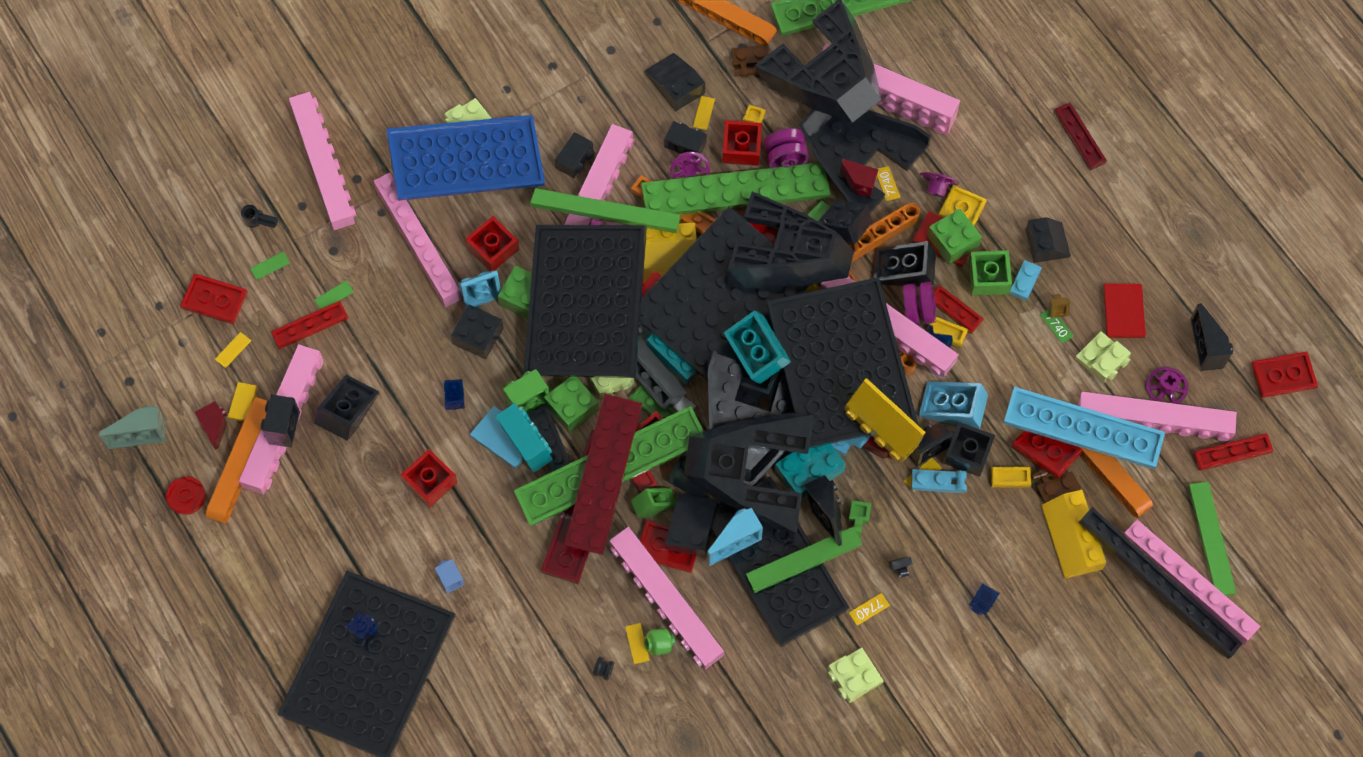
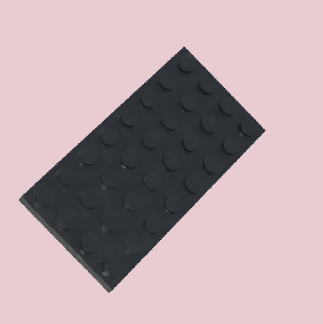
(795, 603)

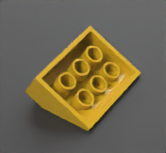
(666, 248)
(884, 421)

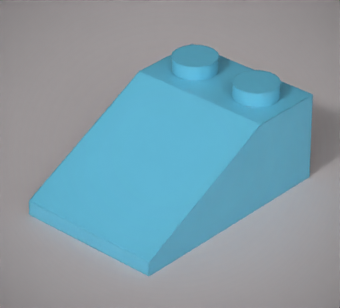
(480, 289)
(954, 403)
(739, 534)

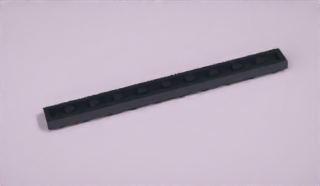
(1160, 583)

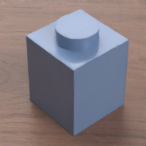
(449, 575)

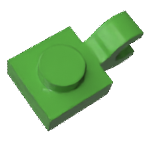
(859, 514)

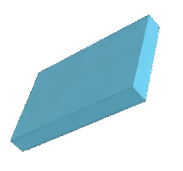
(494, 438)

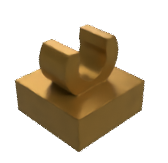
(1059, 306)

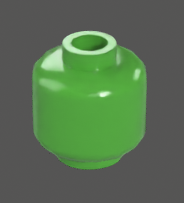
(659, 642)

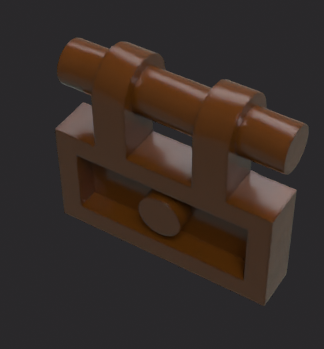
(748, 57)
(1056, 487)

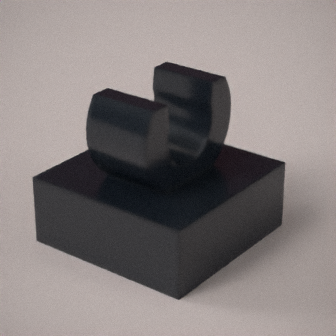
(900, 564)

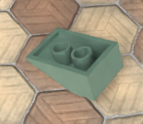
(136, 429)

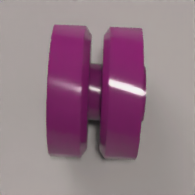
(786, 148)
(921, 303)

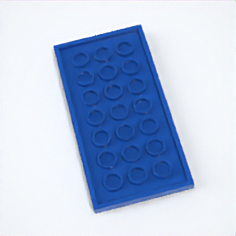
(465, 157)

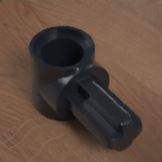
(258, 218)

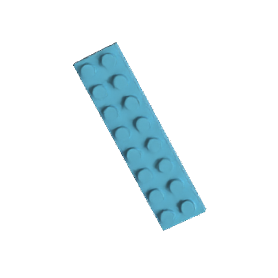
(1084, 428)

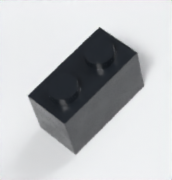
(685, 139)
(574, 155)

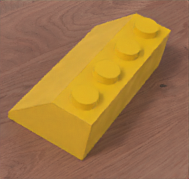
(1075, 546)

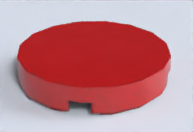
(185, 495)

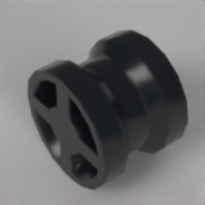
(603, 668)

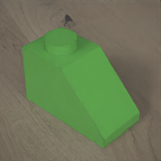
(654, 501)

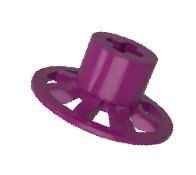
(689, 165)
(938, 186)
(1167, 384)

